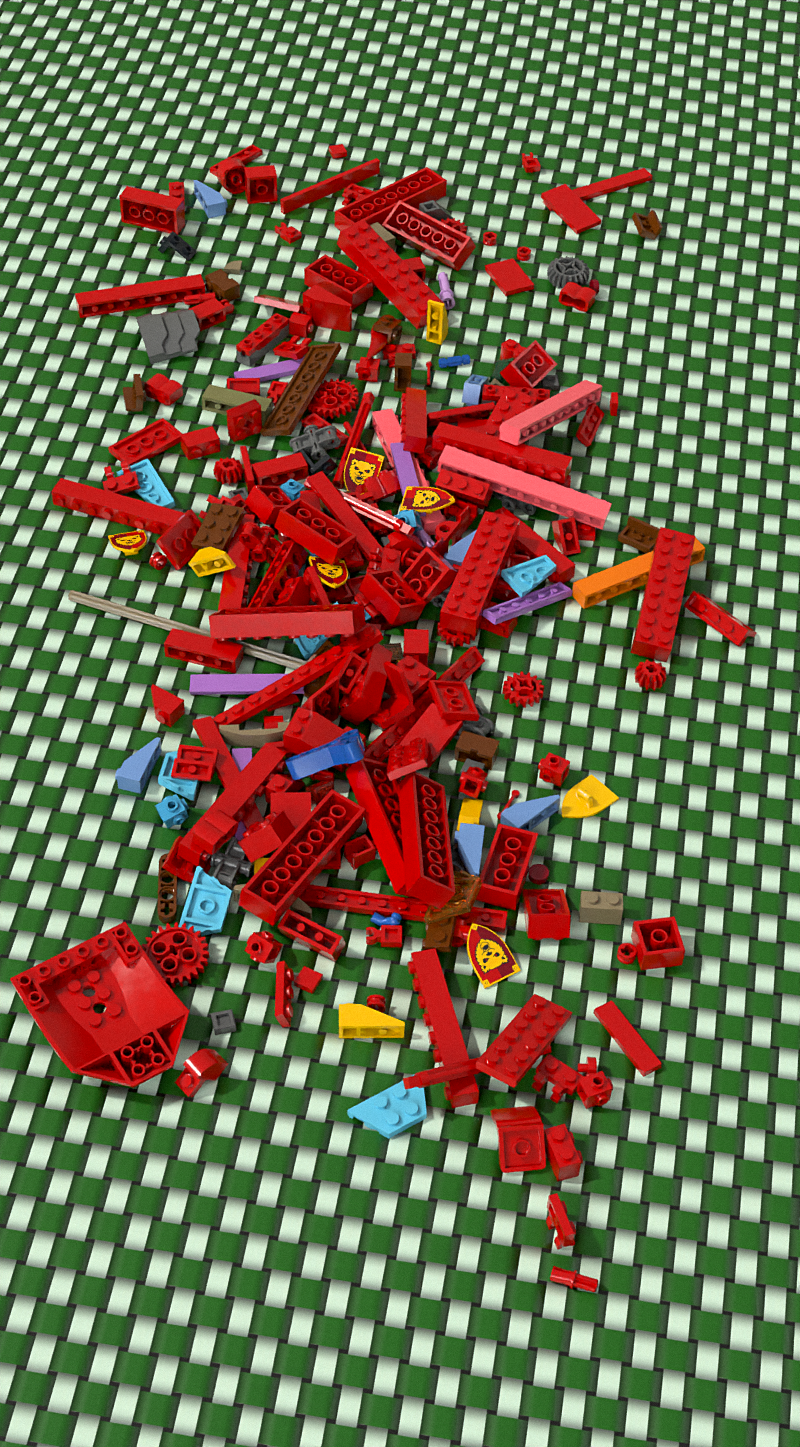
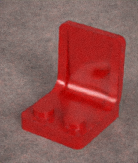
(400, 702)
(519, 1139)

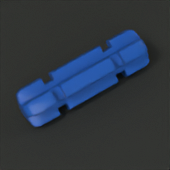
(454, 361)

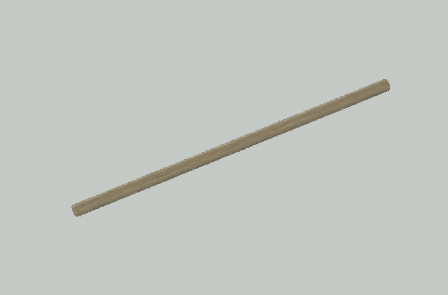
(168, 624)

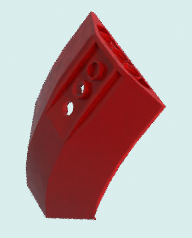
(142, 1014)

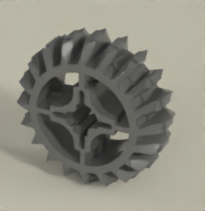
(567, 270)

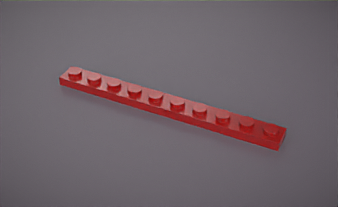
(298, 678)
(394, 734)
(386, 905)

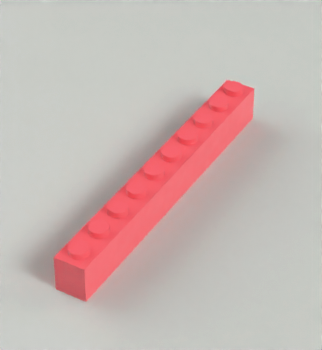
(550, 412)
(388, 431)
(527, 487)

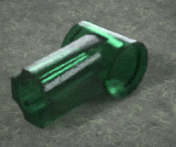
(499, 366)

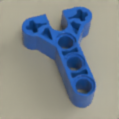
(344, 749)

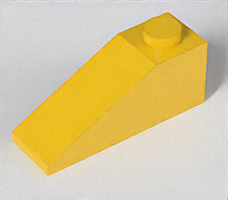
(436, 322)
(210, 561)
(470, 811)
(364, 1022)

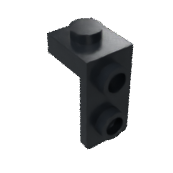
(177, 244)
(325, 464)

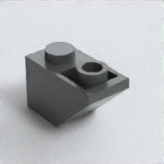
(434, 210)

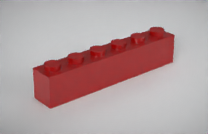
(413, 420)
(534, 546)

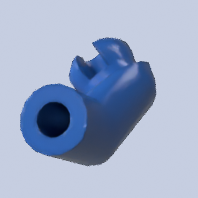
(380, 920)

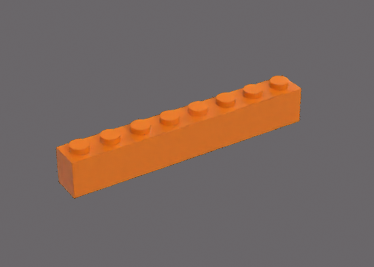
(621, 578)

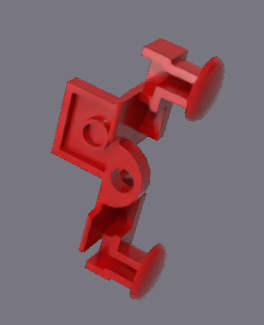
(465, 515)

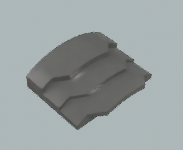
(169, 334)

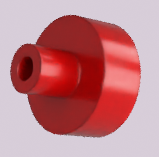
(589, 1067)

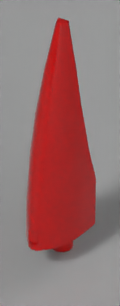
(377, 343)

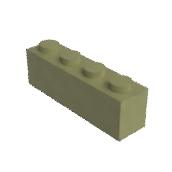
(222, 399)

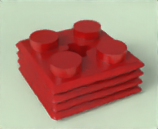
(244, 420)

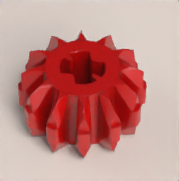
(228, 470)
(650, 675)

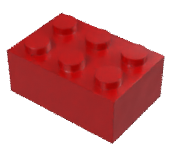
(392, 596)

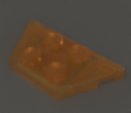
(465, 894)

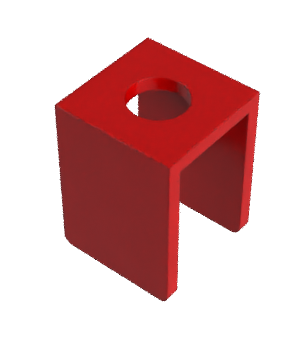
(416, 644)

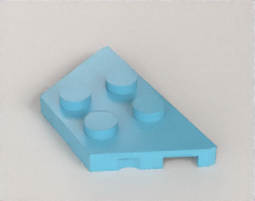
(183, 787)
(206, 904)
(392, 1110)

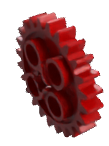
(334, 399)
(183, 968)

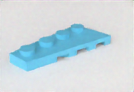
(151, 485)

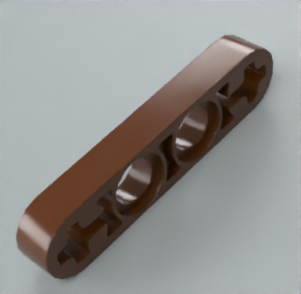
(166, 888)

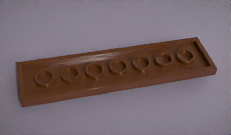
(300, 390)

